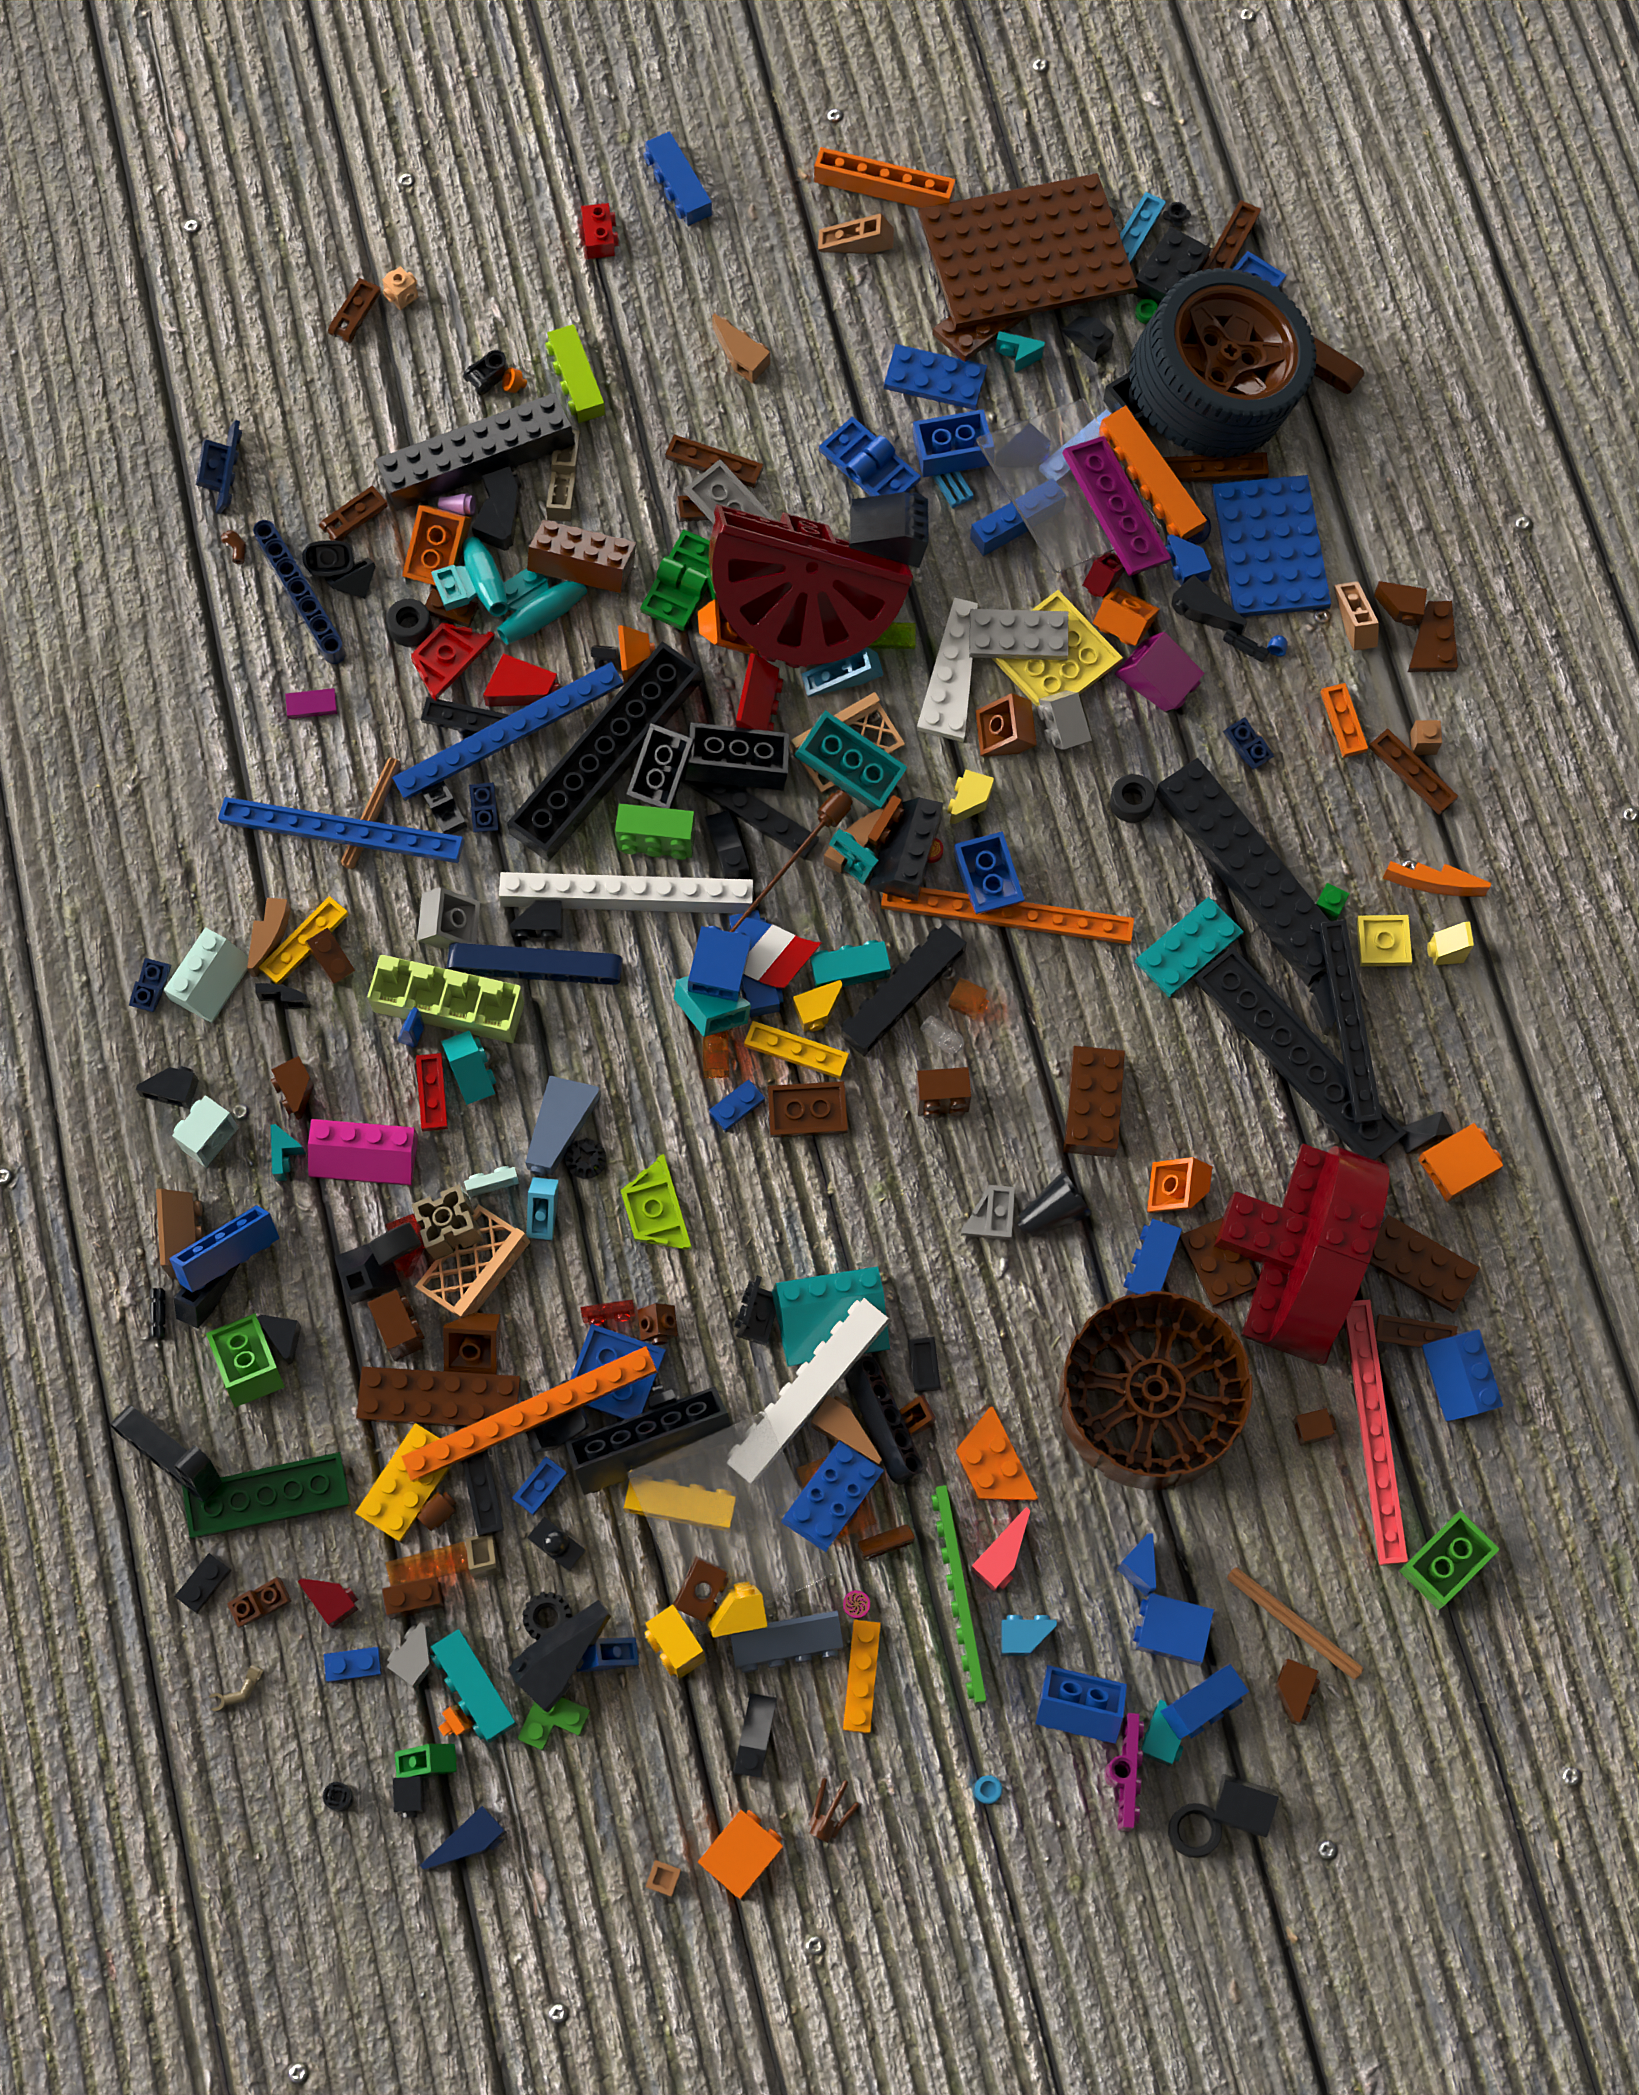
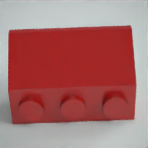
(759, 695)

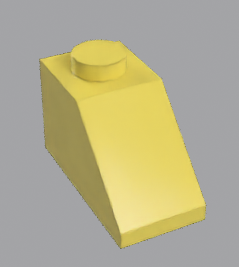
(1451, 944)

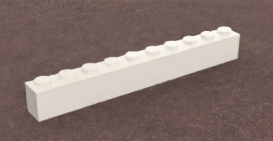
(627, 892)

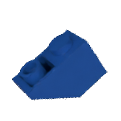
(1187, 560)

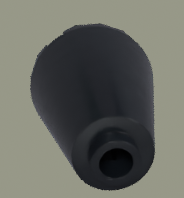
(1054, 1208)

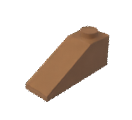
(858, 236)
(1357, 616)
(839, 1423)

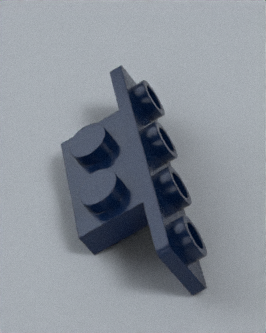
(217, 465)

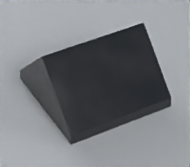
(1245, 1805)

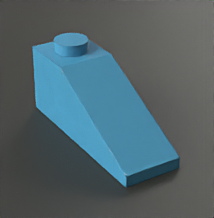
(843, 673)

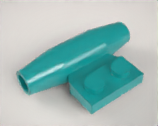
(477, 578)
(536, 604)

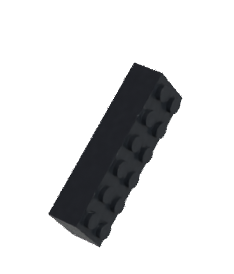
(613, 1451)

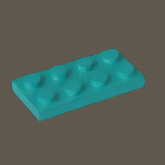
(1189, 947)

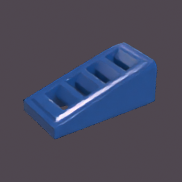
(412, 1029)

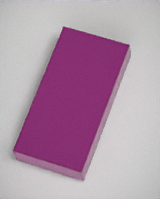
(311, 703)

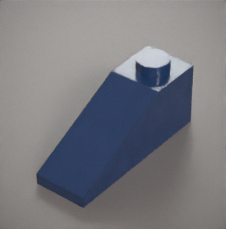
(472, 1838)

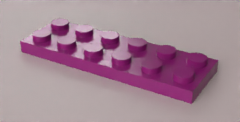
(1116, 505)

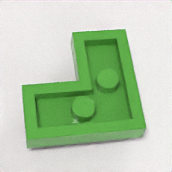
(540, 1724)

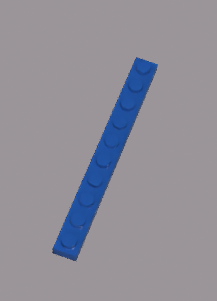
(508, 731)
(341, 830)

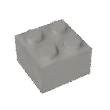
(1064, 719)

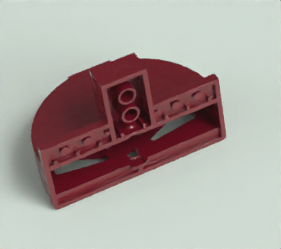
(800, 588)
(1309, 1248)

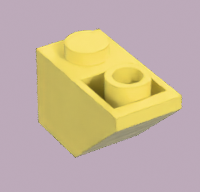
(972, 796)

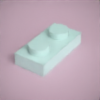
(482, 1183)

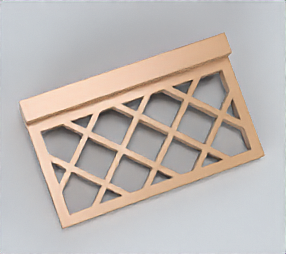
(850, 717)
(488, 1278)

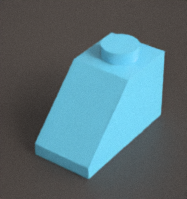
(542, 1208)

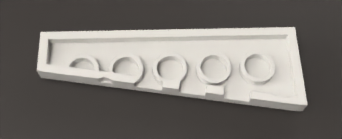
(948, 691)

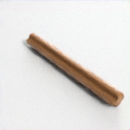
(373, 807)

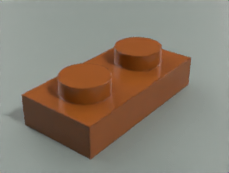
(891, 814)

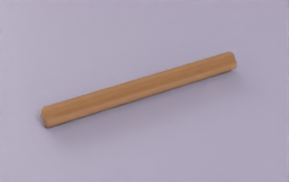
(1295, 1623)

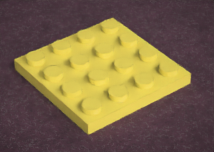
(1088, 658)

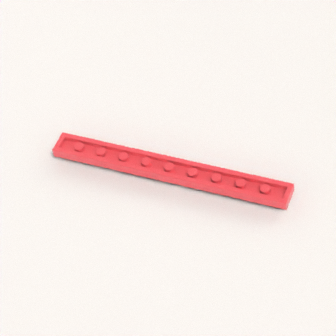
(1375, 1435)

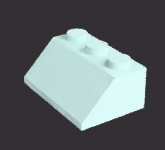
(207, 975)

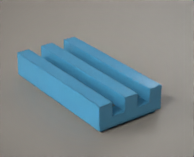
(961, 499)

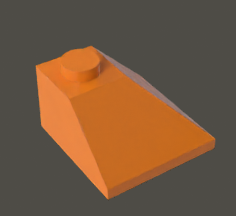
(718, 630)
(633, 650)
(1178, 1184)

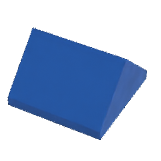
(1140, 1566)

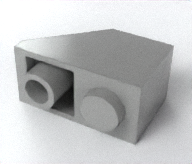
(413, 1659)

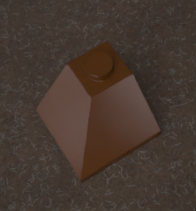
(472, 1344)

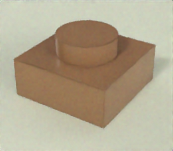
(663, 1878)

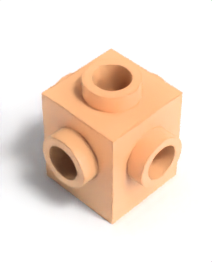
(400, 287)

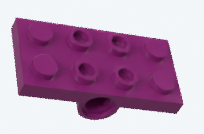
(1130, 1760)

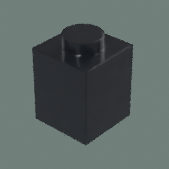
(408, 1796)

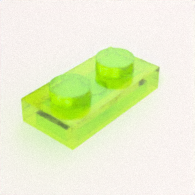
(897, 636)

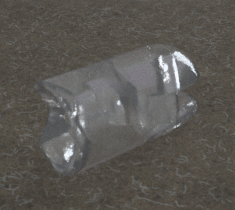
(942, 1034)

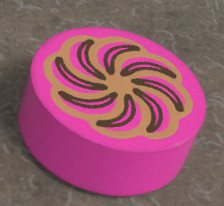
(856, 1604)

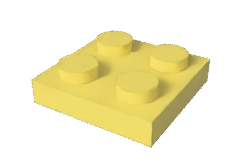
(1384, 940)

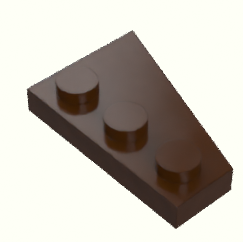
(1436, 640)

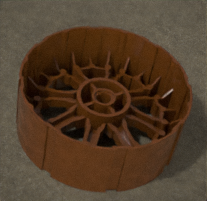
(1191, 1324)

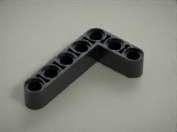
(187, 1467)

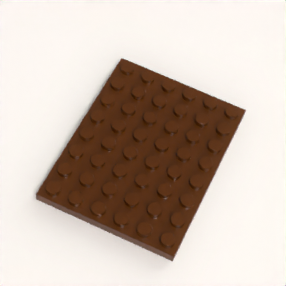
(1027, 251)

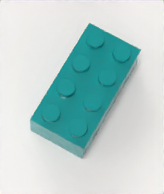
(850, 761)

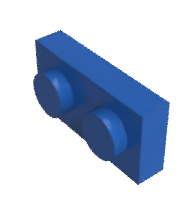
(736, 1105)
(539, 1486)
(352, 1664)

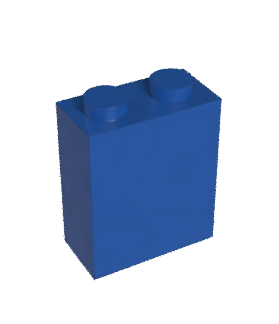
(719, 963)
(1173, 1629)

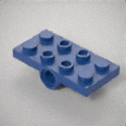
(868, 460)
(832, 1496)

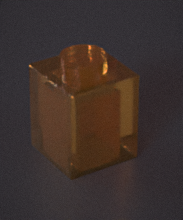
(968, 999)

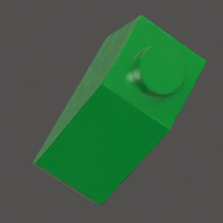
(426, 1760)

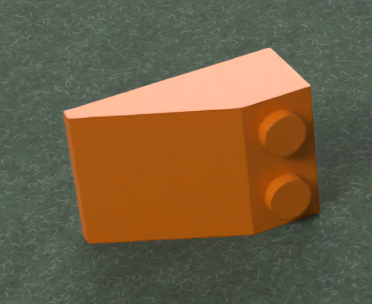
(435, 542)

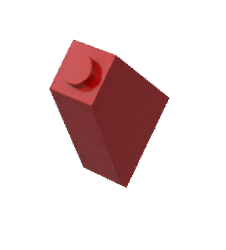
(518, 683)

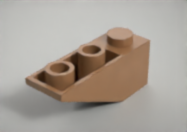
(743, 353)

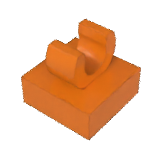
(455, 1722)

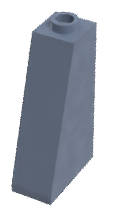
(559, 1121)

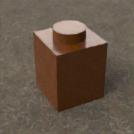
(1314, 1426)

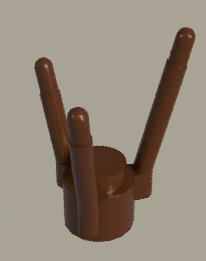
(824, 1826)

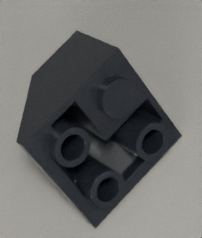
(363, 1275)

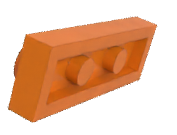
(1344, 720)

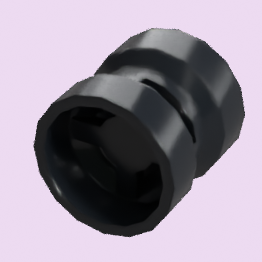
(340, 1800)

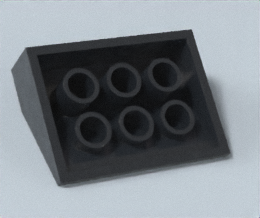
(890, 526)

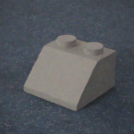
(447, 918)

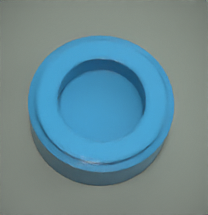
(988, 1789)

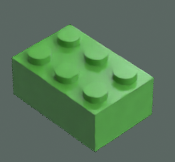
(655, 831)
(1449, 1560)

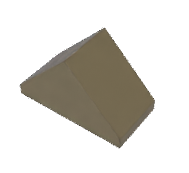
(482, 1556)

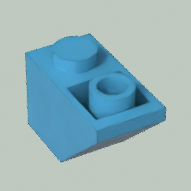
(1023, 1636)

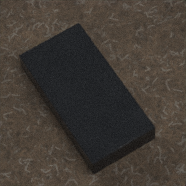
(924, 1364)

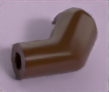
(237, 543)

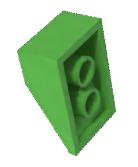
(245, 1360)

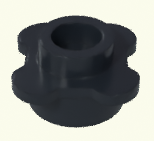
(1177, 208)

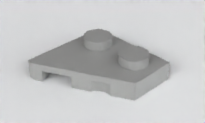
(992, 1214)

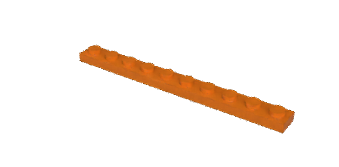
(1020, 916)
(529, 1414)

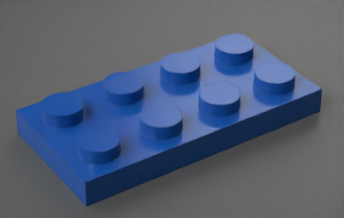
(935, 377)

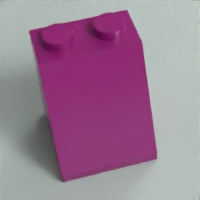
(1161, 672)

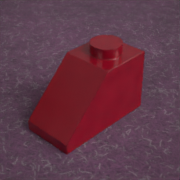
(1104, 575)
(330, 1600)

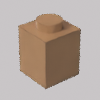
(1426, 737)

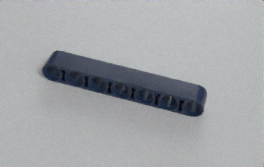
(304, 600)
(535, 963)

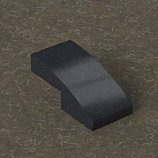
(444, 808)
(289, 997)

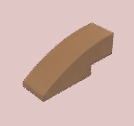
(860, 831)
(268, 933)

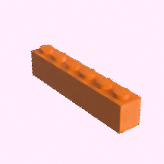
(882, 179)
(1152, 474)

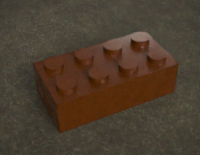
(581, 556)
(1094, 1101)

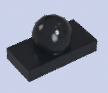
(556, 1544)

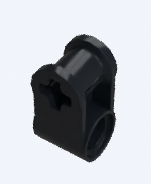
(485, 375)

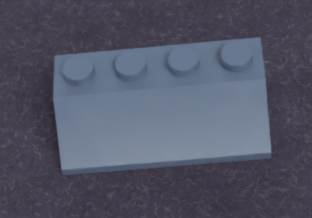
(788, 1640)

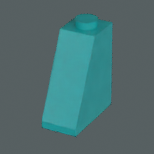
(708, 1012)

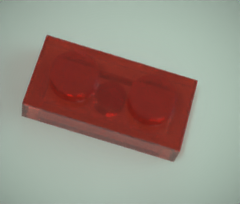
(618, 1311)

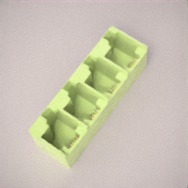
(446, 998)

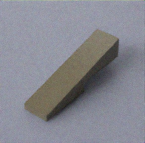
(562, 482)

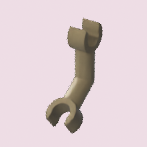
(252, 1677)

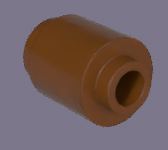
(437, 1511)

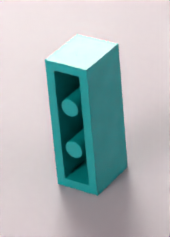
(851, 964)

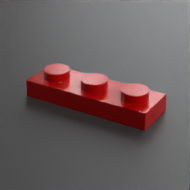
(431, 1092)

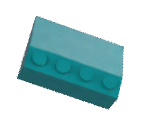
(814, 1305)

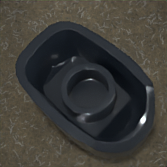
(328, 557)

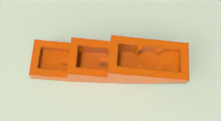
(1446, 882)

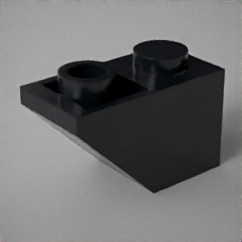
(540, 920)

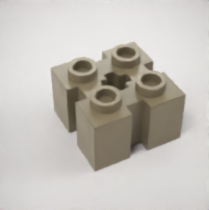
(447, 1222)

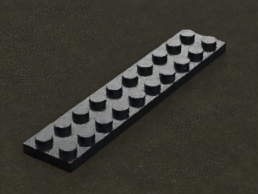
(1294, 1052)

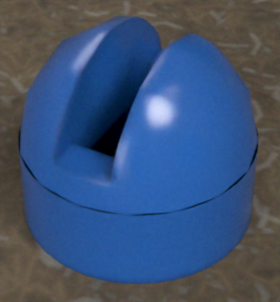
(1278, 645)

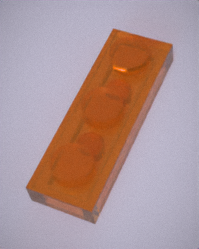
(428, 1564)

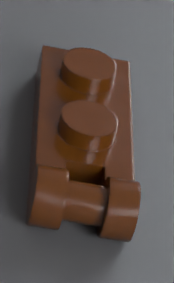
(354, 310)
(353, 514)

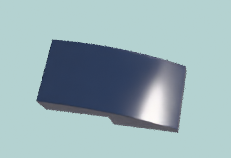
(1248, 744)
(483, 807)
(150, 985)

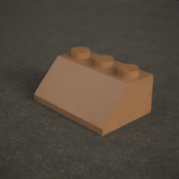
(177, 1224)

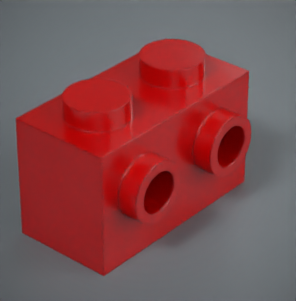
(598, 230)

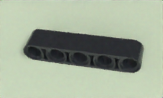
(884, 1420)

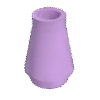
(460, 504)

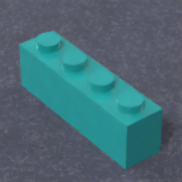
(473, 1686)

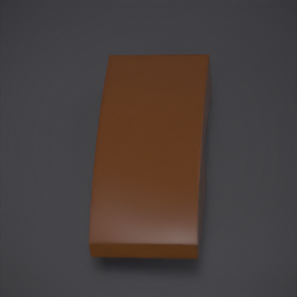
(259, 1602)

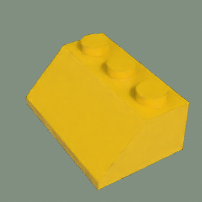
(738, 1611)

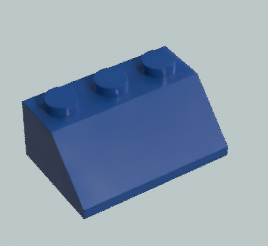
(1462, 1375)
(1081, 1704)

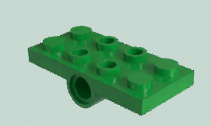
(679, 582)

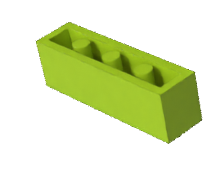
(576, 374)

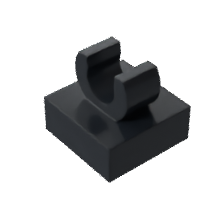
(603, 653)
(661, 1397)

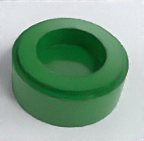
(1145, 310)

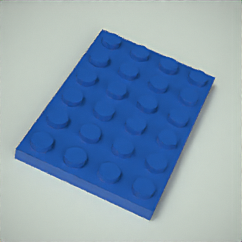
(1271, 546)

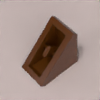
(918, 1415)

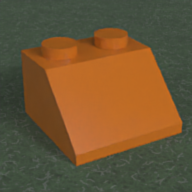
(1125, 616)

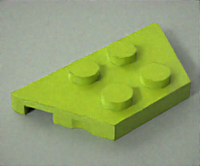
(655, 1208)

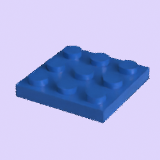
(604, 1347)

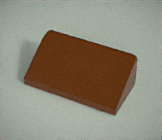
(886, 1542)

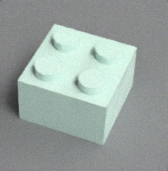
(205, 1130)

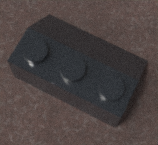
(660, 766)

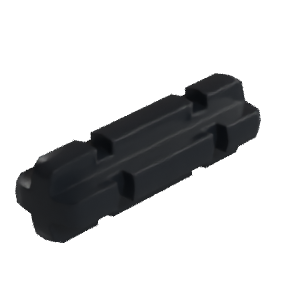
(1246, 645)
(157, 1313)

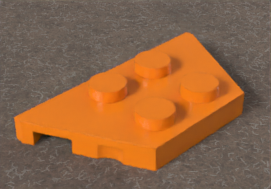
(993, 1463)

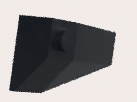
(550, 1661)

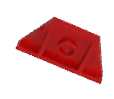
(447, 655)

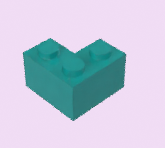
(467, 1062)

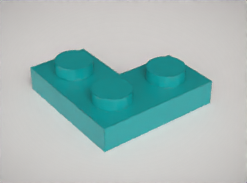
(860, 860)

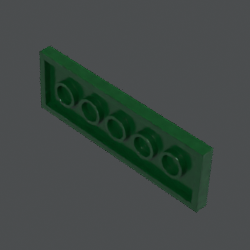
(269, 1496)

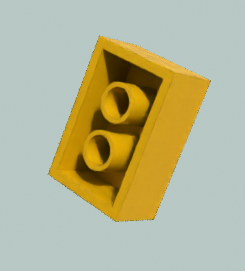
(676, 1642)

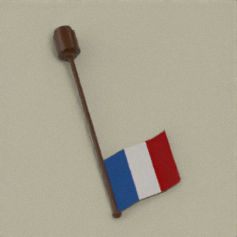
(776, 953)

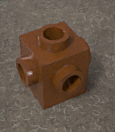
(657, 1323)

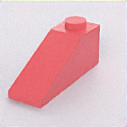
(999, 1560)

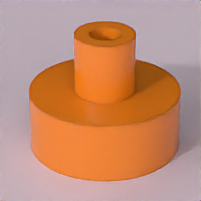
(513, 380)

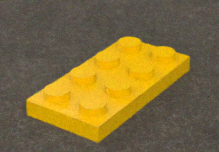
(396, 1499)

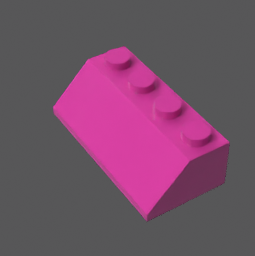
(361, 1152)

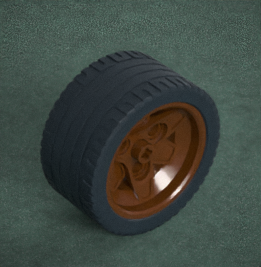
(1238, 330)

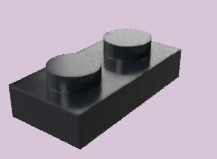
(202, 1583)

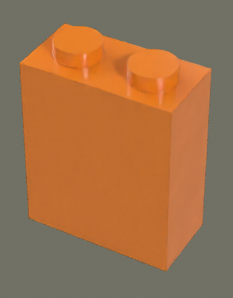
(1461, 1162)
(741, 1853)

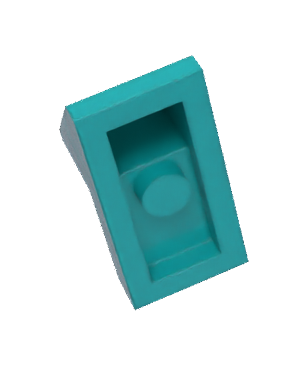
(1025, 349)
(282, 1146)

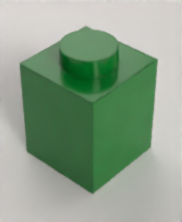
(1332, 901)

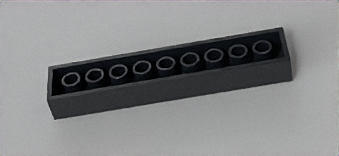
(604, 752)
(1247, 866)

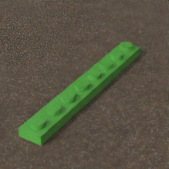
(960, 1606)

